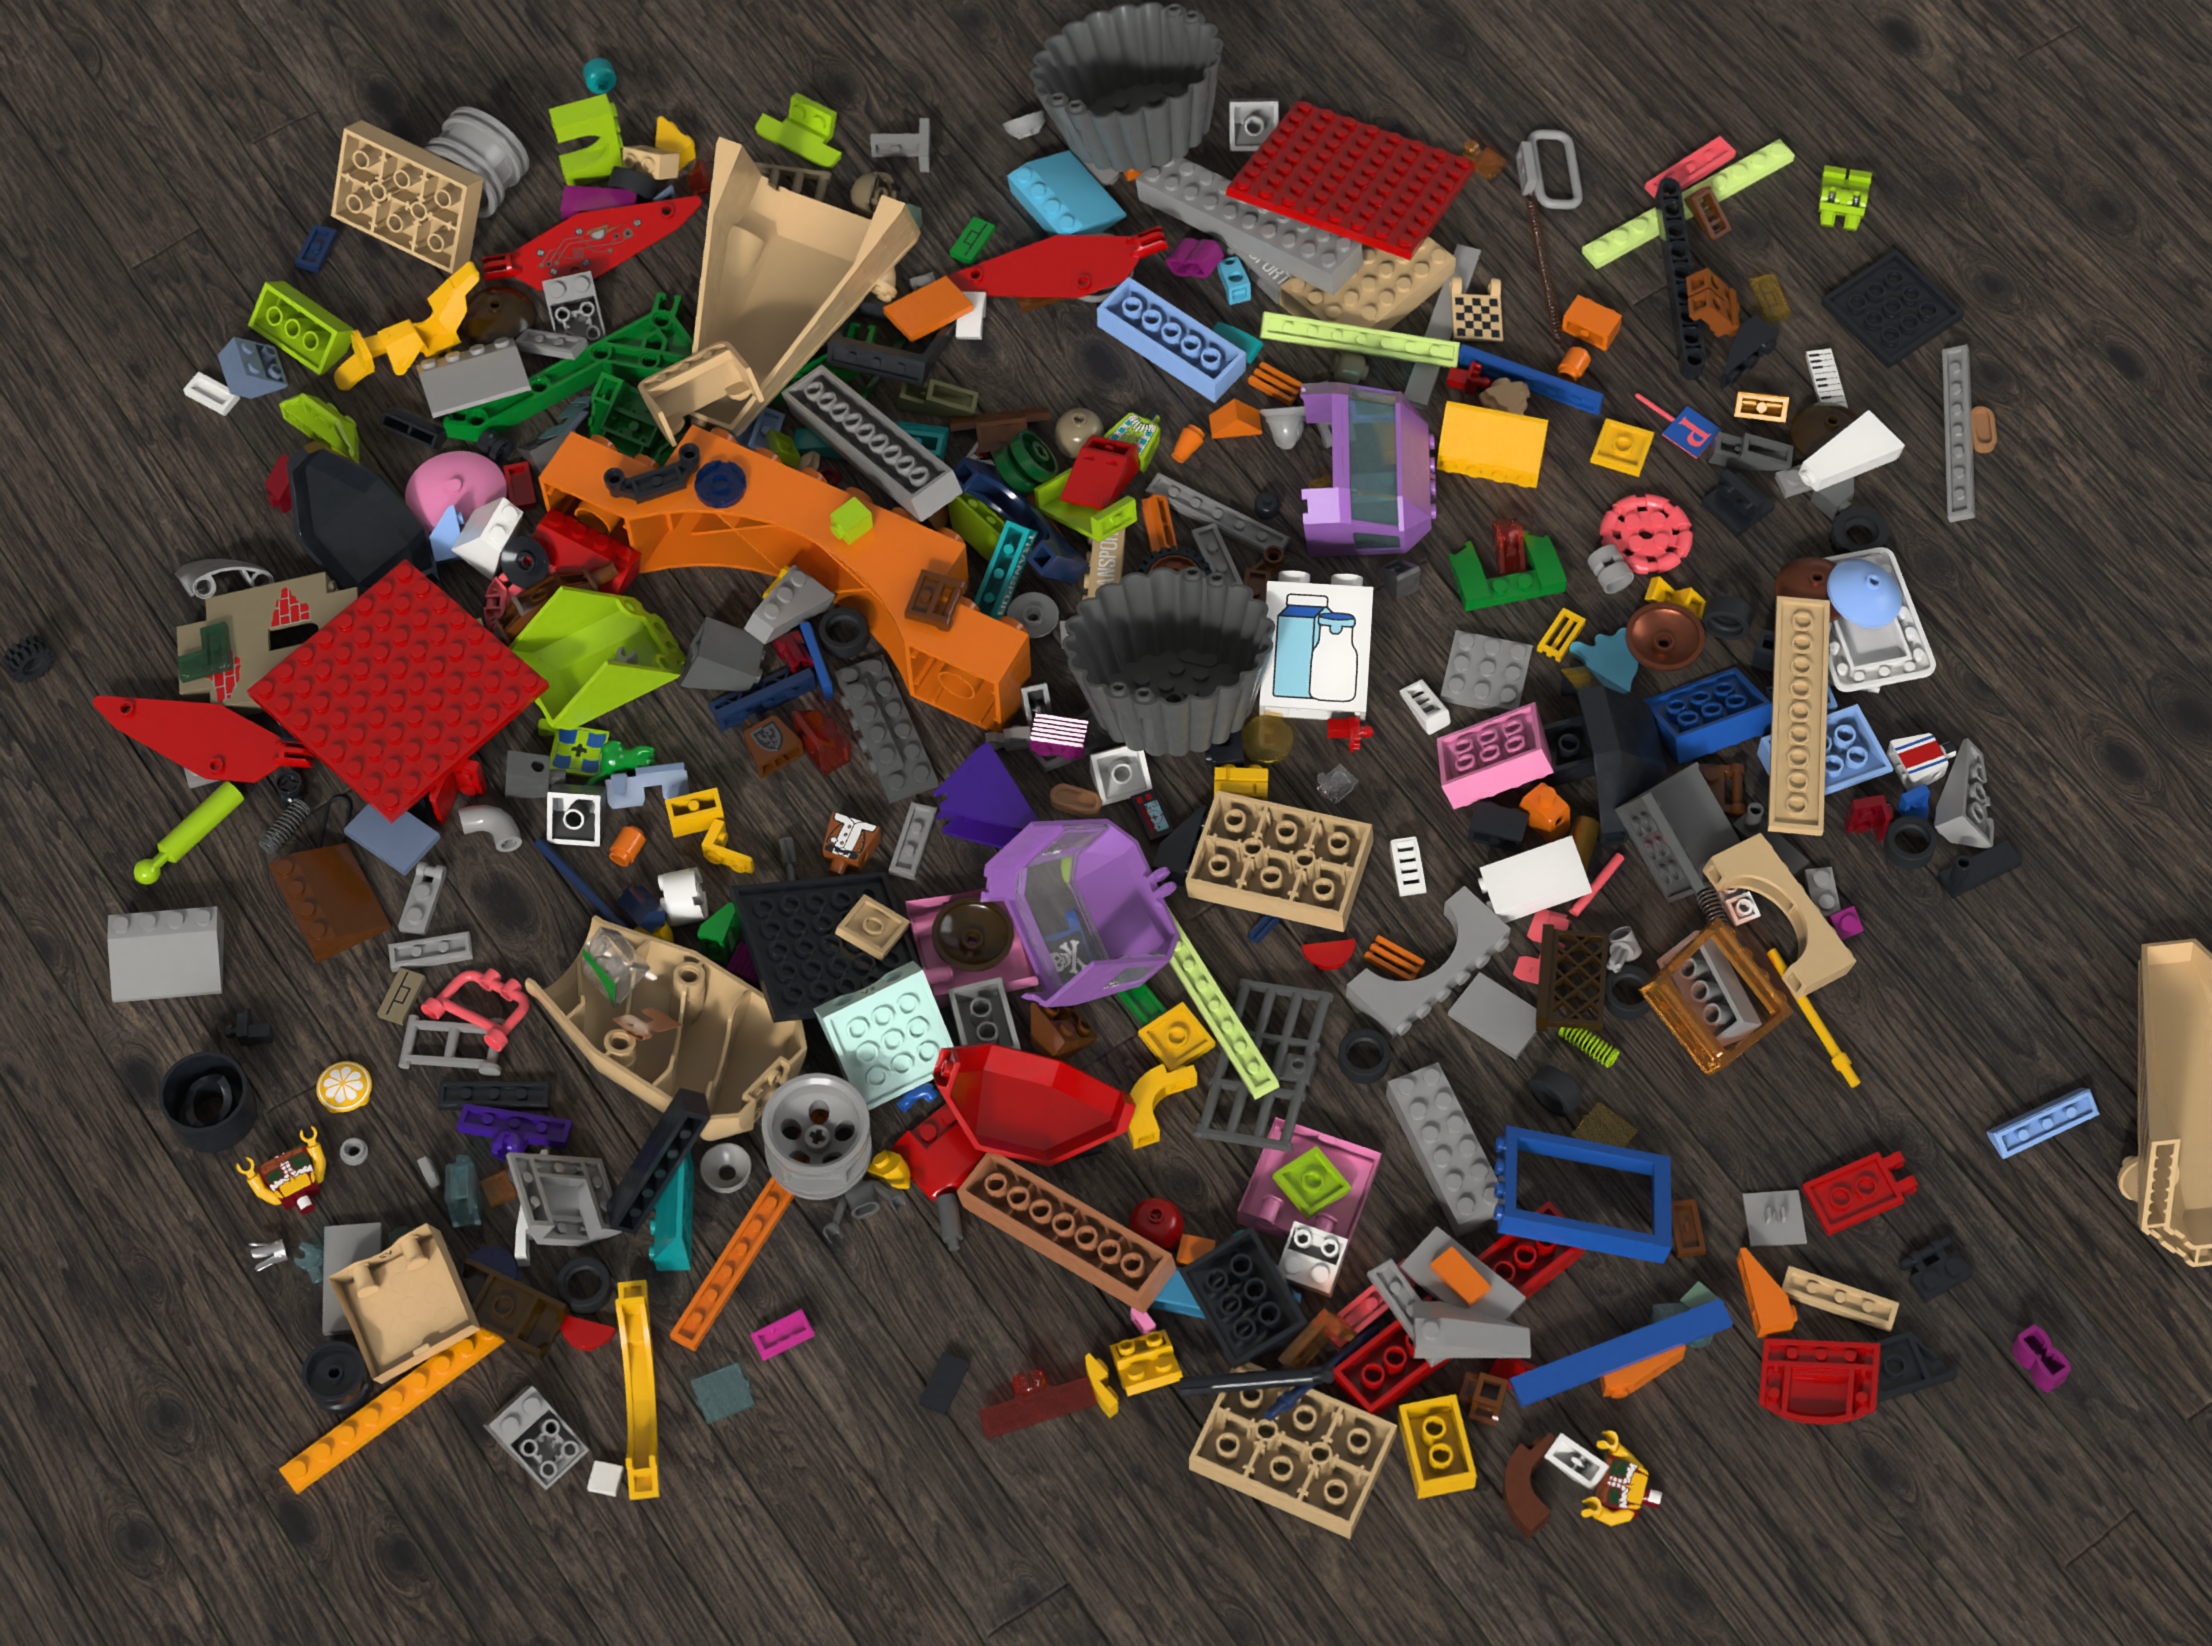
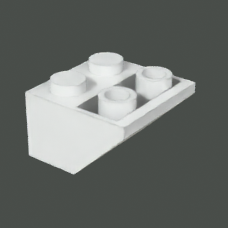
(1313, 1258)

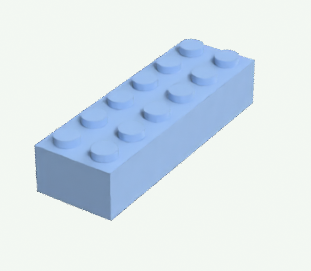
(1171, 339)

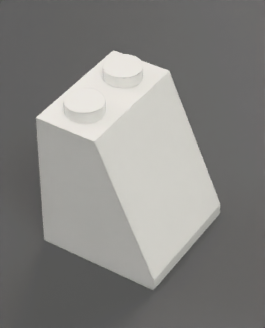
(487, 534)

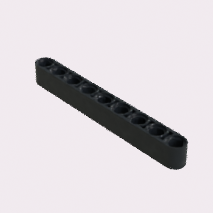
(1679, 267)

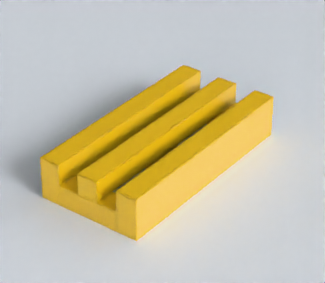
(1551, 651)

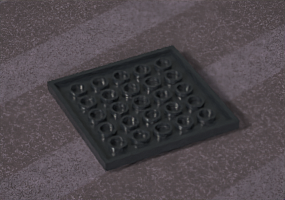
(795, 941)

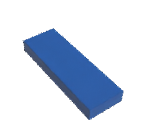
(819, 666)

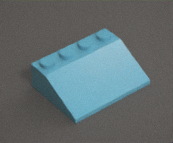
(1064, 196)

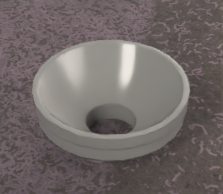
(1026, 125)
(725, 1156)

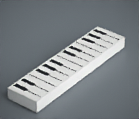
(1825, 377)

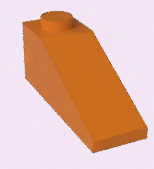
(1766, 1300)
(1633, 1377)

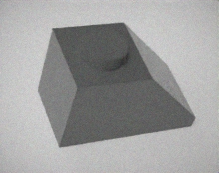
(1834, 498)

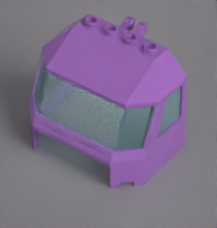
(1378, 472)

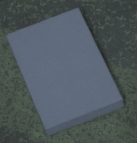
(397, 843)

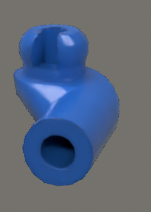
(909, 1098)

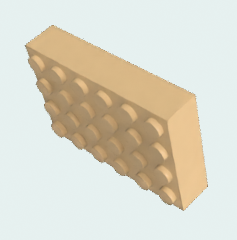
(406, 196)
(1378, 293)
(1280, 860)
(1305, 1461)

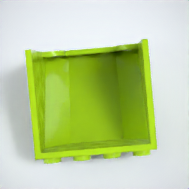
(572, 647)

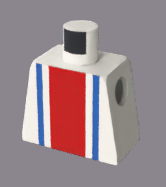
(1919, 759)

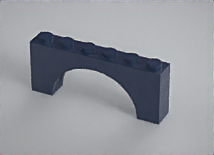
(1051, 551)

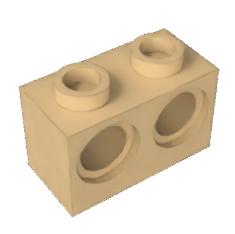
(651, 161)

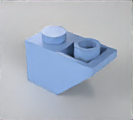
(445, 536)

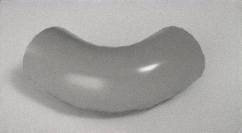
(492, 820)

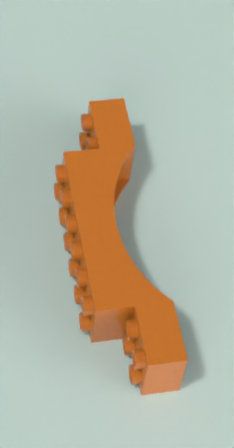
(787, 522)

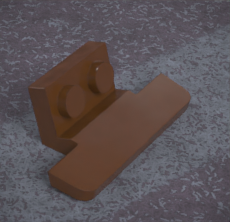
(998, 427)

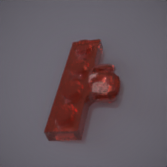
(1036, 1403)

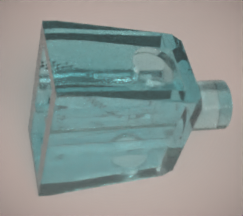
(462, 1183)

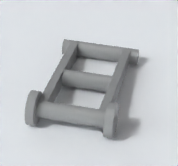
(486, 1067)

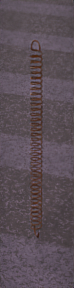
(1546, 299)

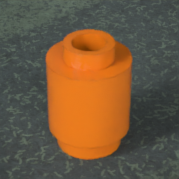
(1573, 364)
(627, 845)

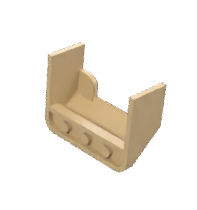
(695, 383)

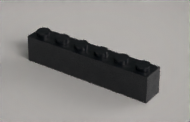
(658, 1161)

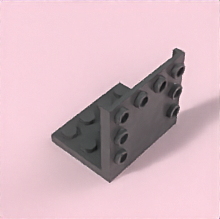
(1678, 831)

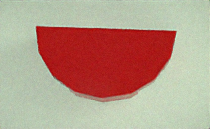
(1329, 954)
(586, 1334)

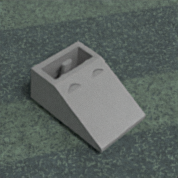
(574, 306)
(536, 1436)

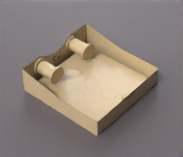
(405, 1303)

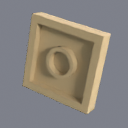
(872, 927)

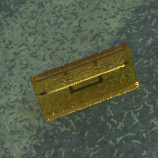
(1769, 298)

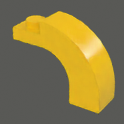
(1148, 1092)

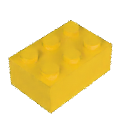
(1436, 1446)

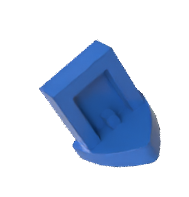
(1914, 803)

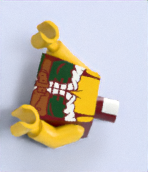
(291, 1176)
(1622, 1486)

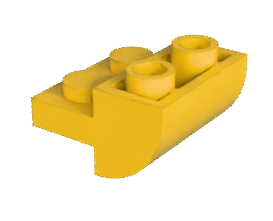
(1145, 1362)

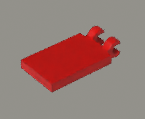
(1858, 1191)

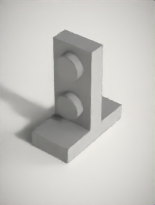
(905, 145)

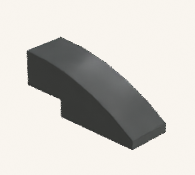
(1750, 452)

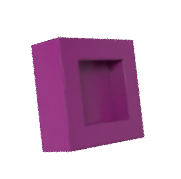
(1845, 922)

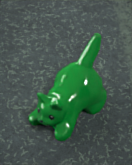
(619, 759)

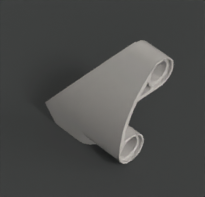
(198, 580)

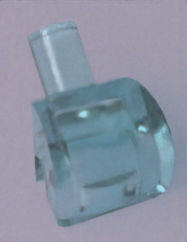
(312, 1261)

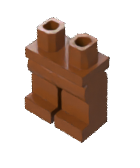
(1713, 302)

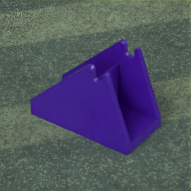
(983, 801)

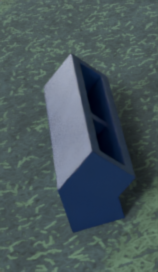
(642, 908)

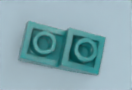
(1240, 339)

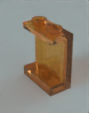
(1315, 1337)

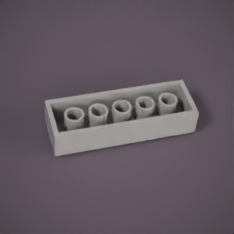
(1445, 1147)

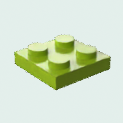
(1312, 1182)

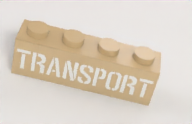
(1104, 562)

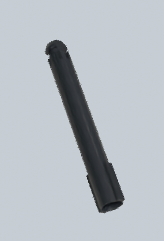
(1255, 1380)

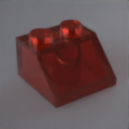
(821, 740)

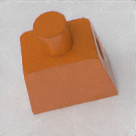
(1545, 811)

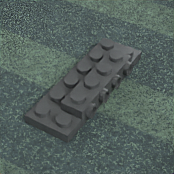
(885, 729)

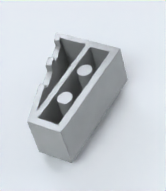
(787, 605)

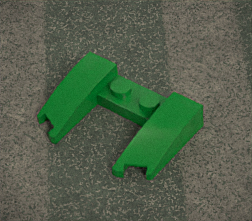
(1478, 592)

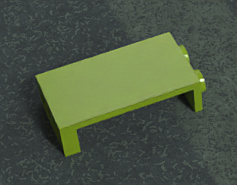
(1086, 520)

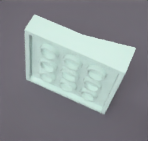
(886, 1034)

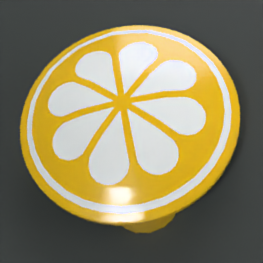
(344, 1087)

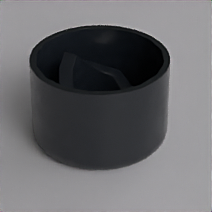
(195, 1081)

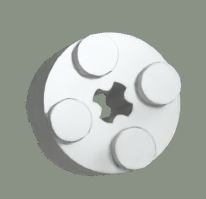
(683, 897)

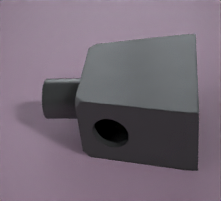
(530, 775)

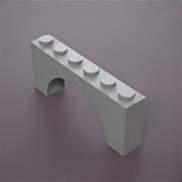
(1399, 1003)

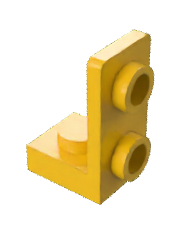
(714, 850)

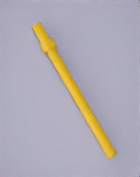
(1840, 1060)

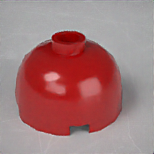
(1158, 1222)

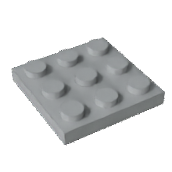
(1486, 672)

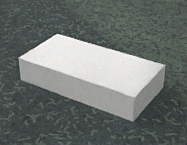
(211, 393)

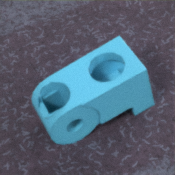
(1234, 280)

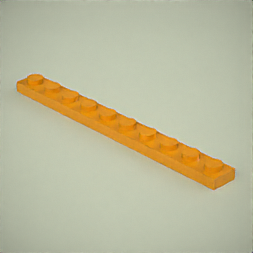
(387, 1409)

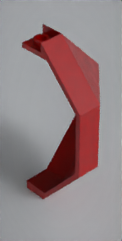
(1029, 1103)

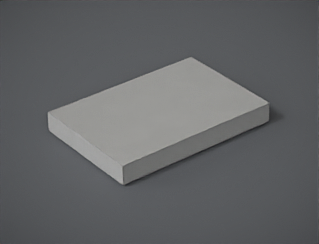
(1496, 1015)

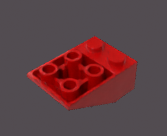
(1101, 472)

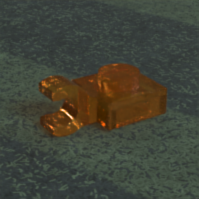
(1487, 161)

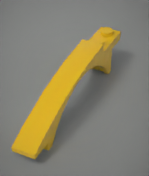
(640, 1389)

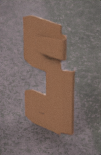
(641, 1029)

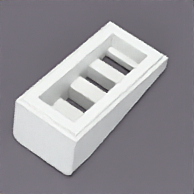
(1432, 720)
(1403, 850)

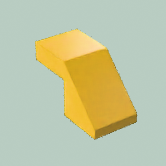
(1661, 592)

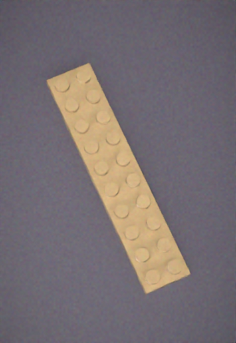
(1799, 716)

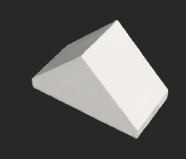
(1576, 1462)

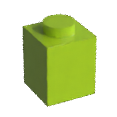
(851, 521)

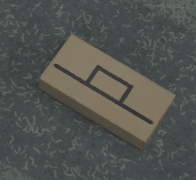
(401, 996)

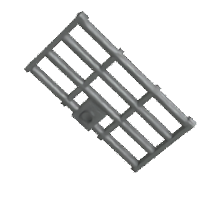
(1286, 1067)

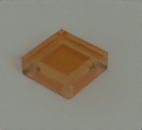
(498, 1189)

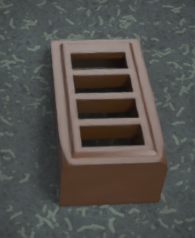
(1711, 201)

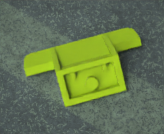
(804, 131)

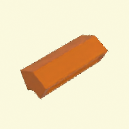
(1158, 523)

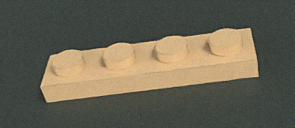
(1840, 1299)

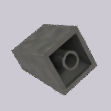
(723, 658)

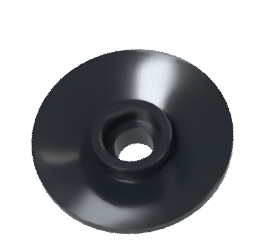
(515, 562)

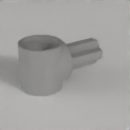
(1623, 948)

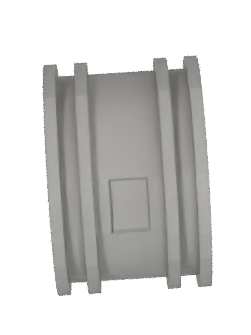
(485, 148)

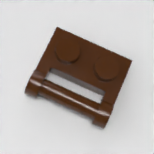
(928, 595)
(1714, 777)

